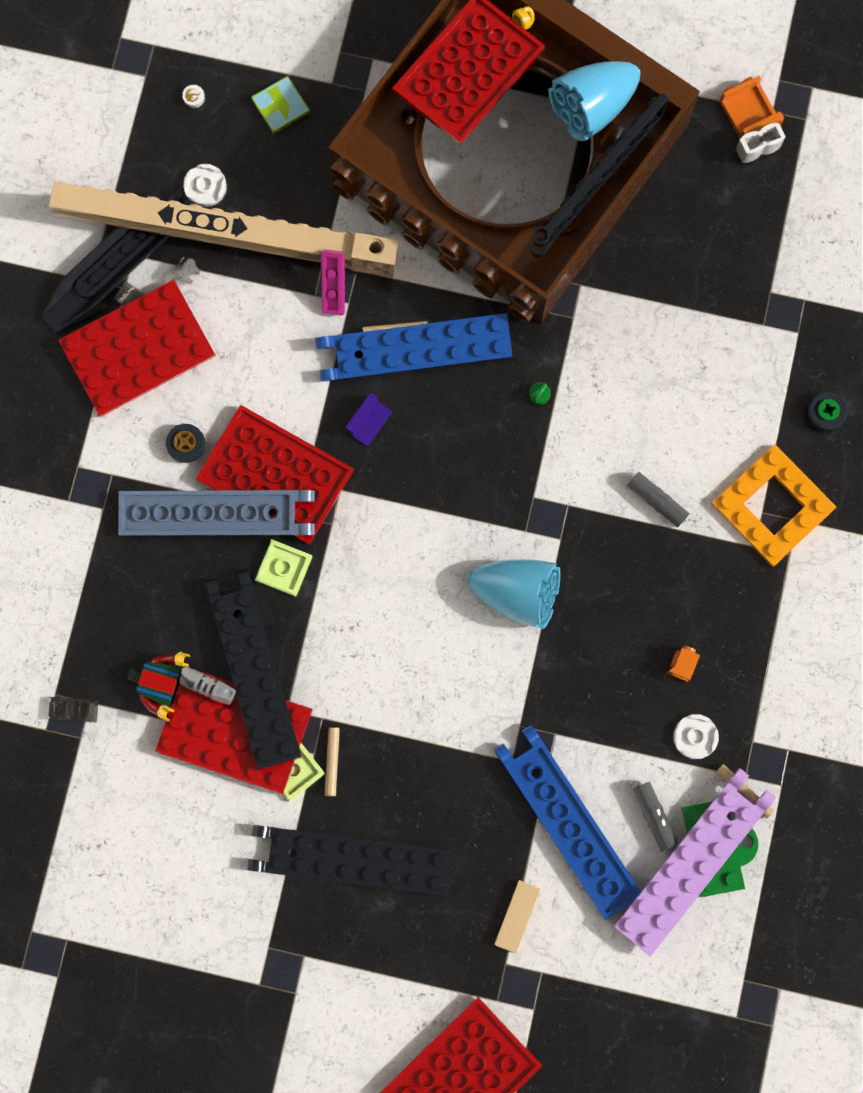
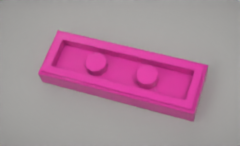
(333, 282)

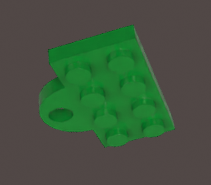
(729, 876)

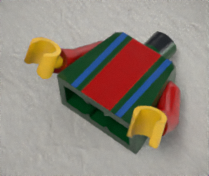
(159, 682)

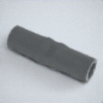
(658, 499)
(655, 816)

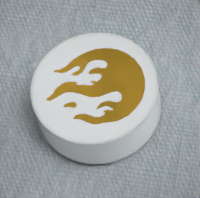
(193, 96)

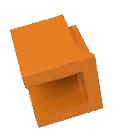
(684, 663)

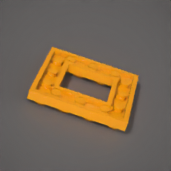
(777, 465)

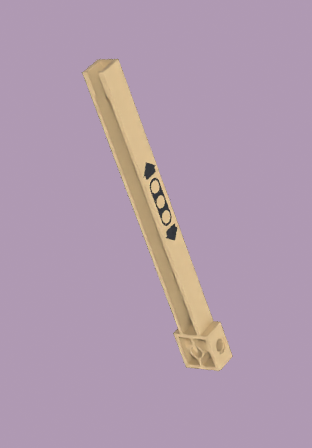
(223, 227)

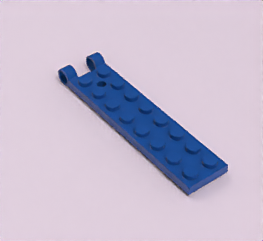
(418, 347)
(570, 826)

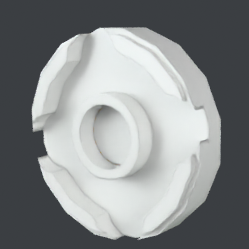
(205, 185)
(695, 736)

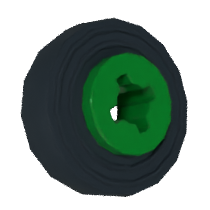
(821, 417)

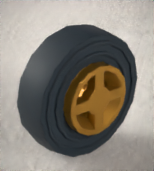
(179, 437)

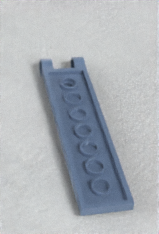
(211, 512)

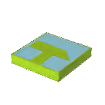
(280, 105)

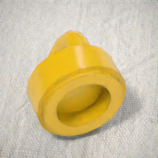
(522, 18)

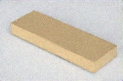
(517, 916)

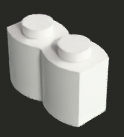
(762, 142)

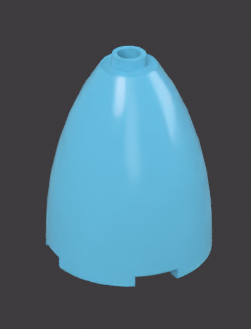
(593, 95)
(518, 588)

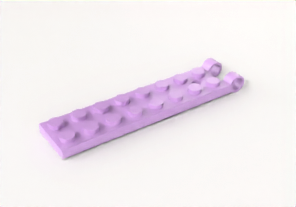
(691, 865)

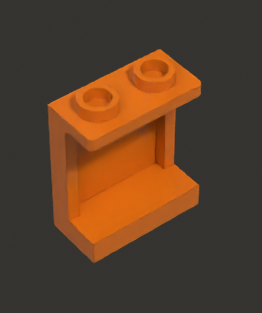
(748, 107)

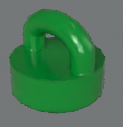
(539, 393)

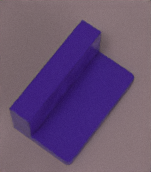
(368, 420)

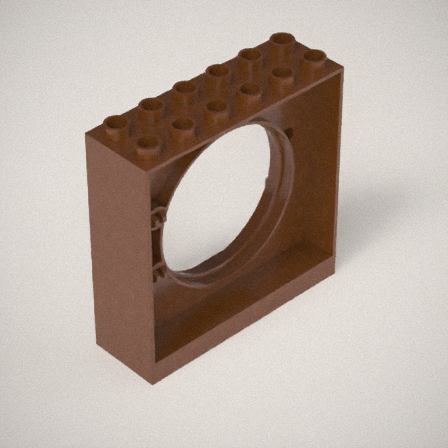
(384, 164)

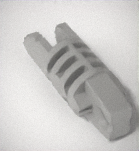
(205, 685)

